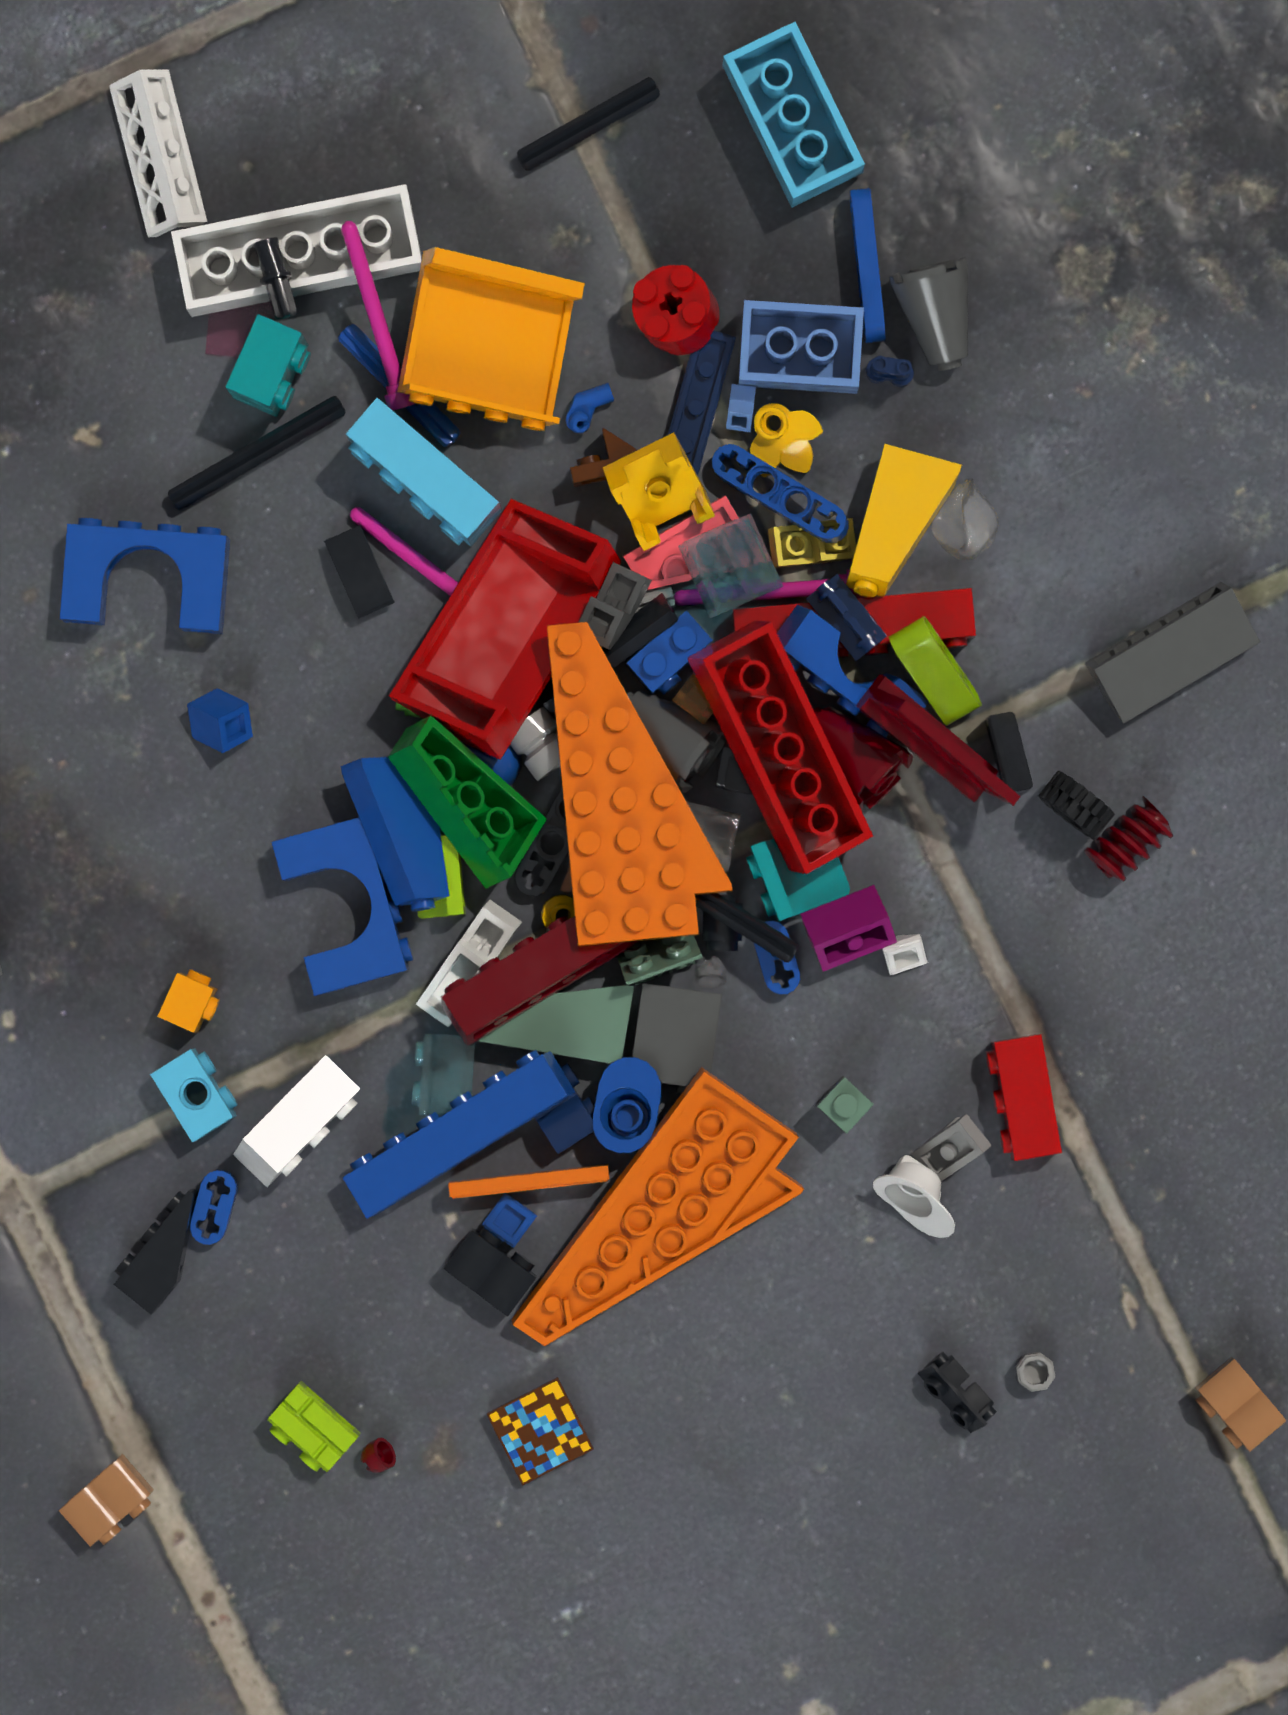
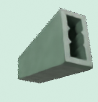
(572, 1024)

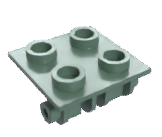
(657, 956)

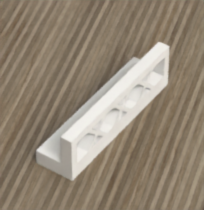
(163, 148)

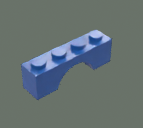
(814, 648)

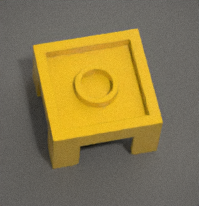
(656, 487)

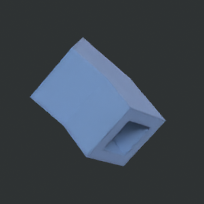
(740, 407)

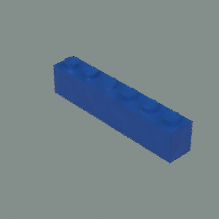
(458, 1134)

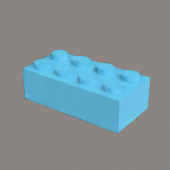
(793, 114)
(423, 472)

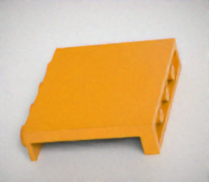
(487, 338)

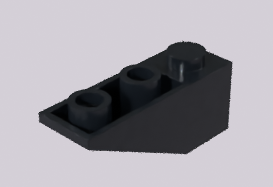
(160, 1263)

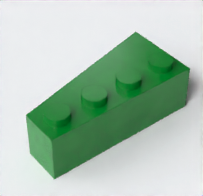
(467, 800)

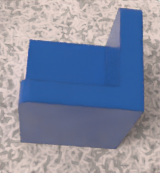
(220, 720)

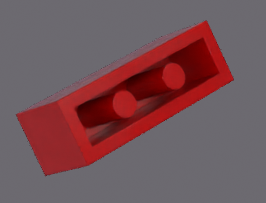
(1024, 1097)

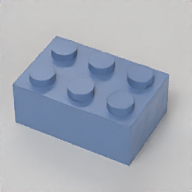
(801, 346)

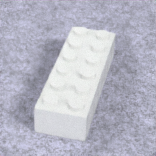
(223, 269)

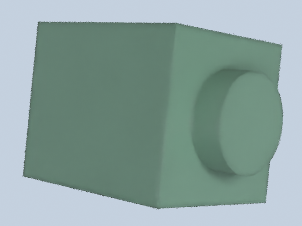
(844, 1104)

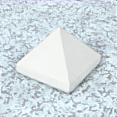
(905, 954)

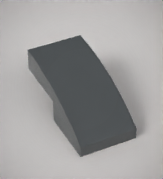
(615, 604)

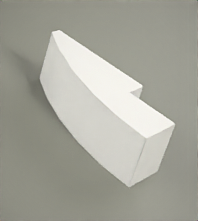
(479, 944)

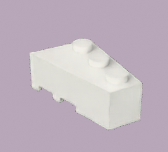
(297, 1122)

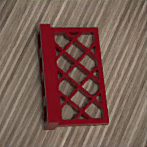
(932, 742)

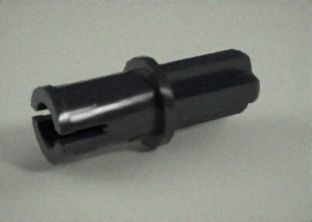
(275, 278)

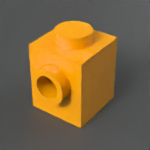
(189, 1001)

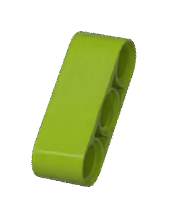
(935, 670)

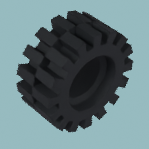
(1076, 805)

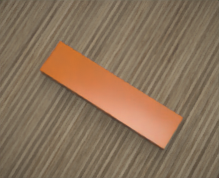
(529, 1181)

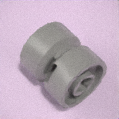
(539, 743)

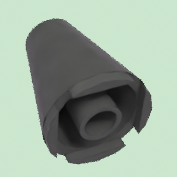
(937, 309)
(680, 738)

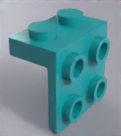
(793, 892)

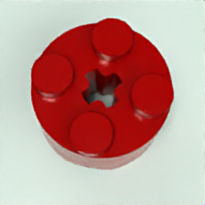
(696, 306)

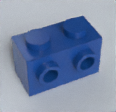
(667, 654)

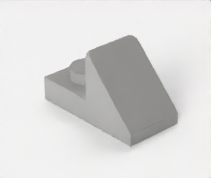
(952, 1147)

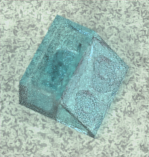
(730, 565)

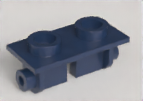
(845, 613)

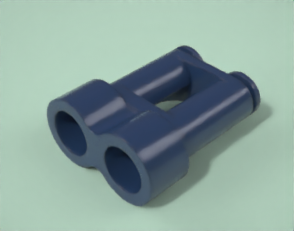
(896, 371)

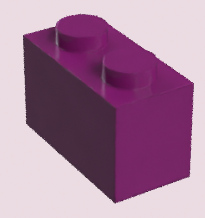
(848, 928)

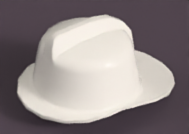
(916, 1196)

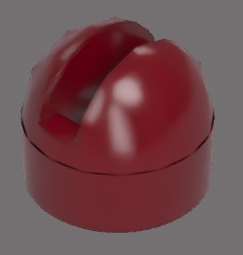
(378, 1455)

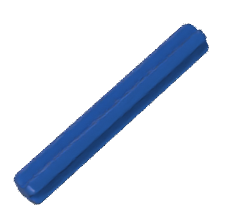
(368, 355)

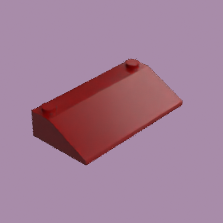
(490, 642)

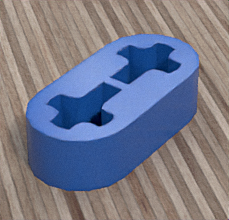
(768, 967)
(204, 1204)

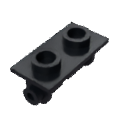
(967, 1407)

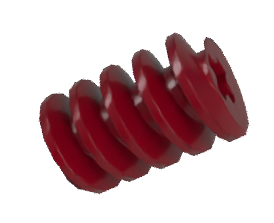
(1130, 841)

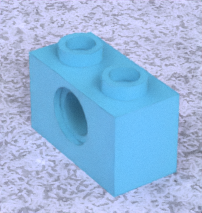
(173, 1083)

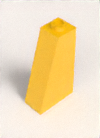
(900, 509)

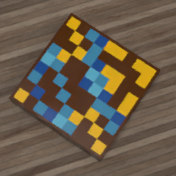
(540, 1431)

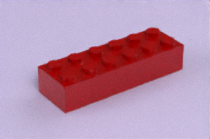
(780, 746)

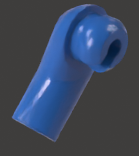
(583, 406)

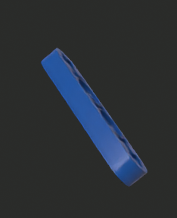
(867, 265)
(778, 496)

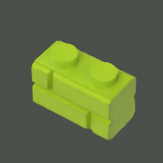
(312, 1428)

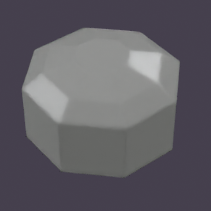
(1035, 1371)

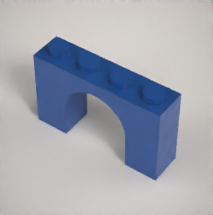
(96, 550)
(379, 948)

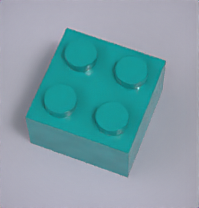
(268, 366)

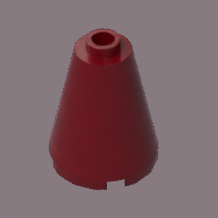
(864, 756)

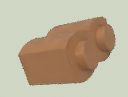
(1239, 1404)
(106, 1501)

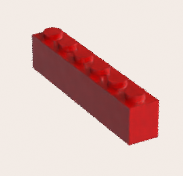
(947, 611)

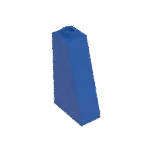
(399, 832)

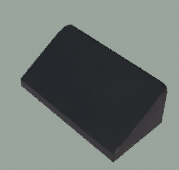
(1009, 751)

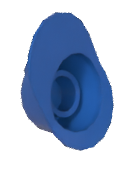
(627, 1105)

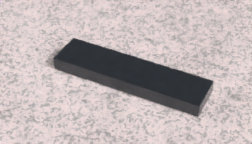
(643, 628)

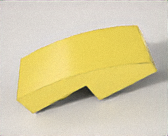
(796, 547)

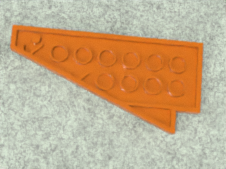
(627, 825)
(680, 1194)

